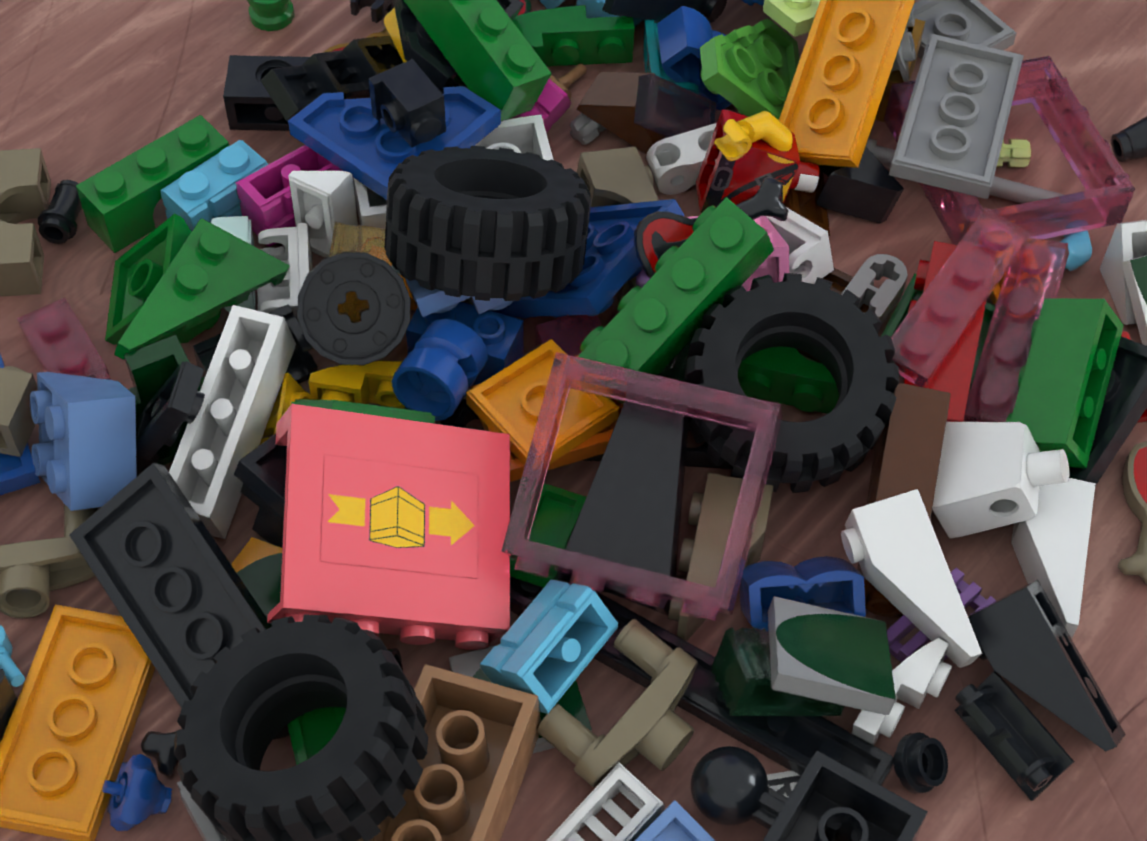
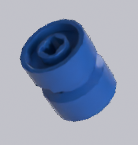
(440, 368)

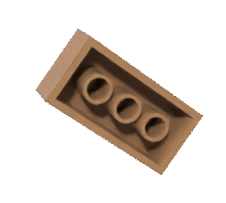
(473, 761)

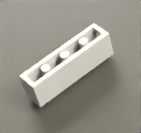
(234, 413)

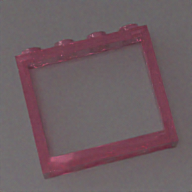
(1069, 123)
(665, 395)

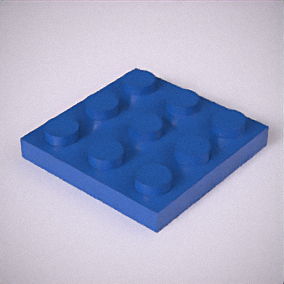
(607, 265)

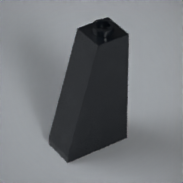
(637, 496)

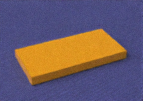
(843, 78)
(72, 725)

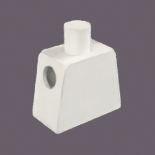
(992, 476)

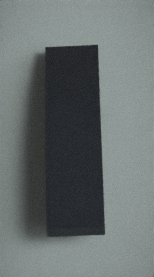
(331, 73)

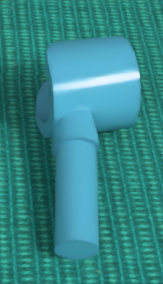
(12, 672)

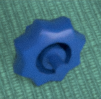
(136, 794)

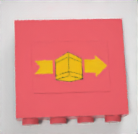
(395, 526)

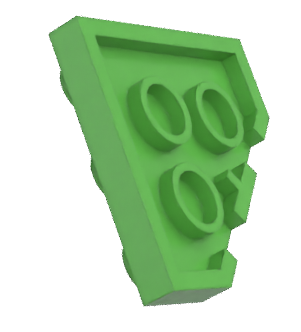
(751, 67)

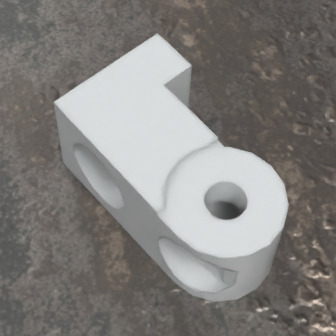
(678, 159)

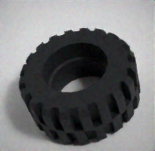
(486, 222)
(830, 330)
(266, 686)

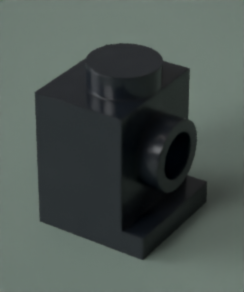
(408, 103)

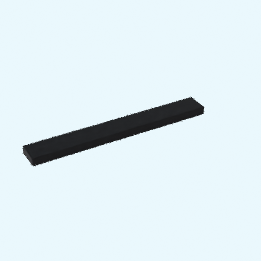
(783, 739)

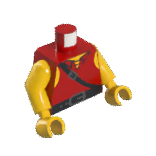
(745, 154)

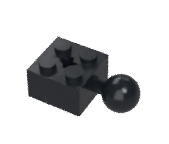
(824, 805)

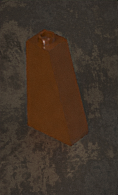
(907, 460)

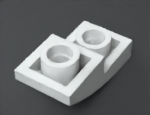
(913, 679)

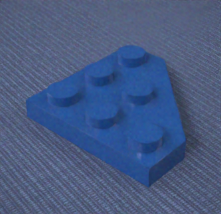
(366, 147)

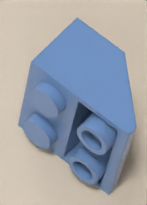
(83, 437)

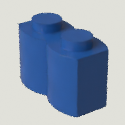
(680, 43)
(816, 581)

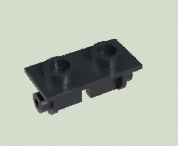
(1012, 734)

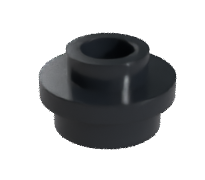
(920, 762)

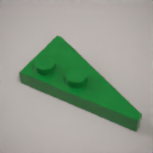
(203, 278)

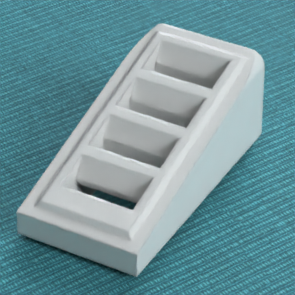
(601, 798)

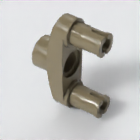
(41, 566)
(646, 727)

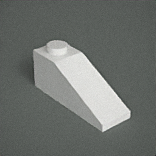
(1055, 545)
(908, 567)

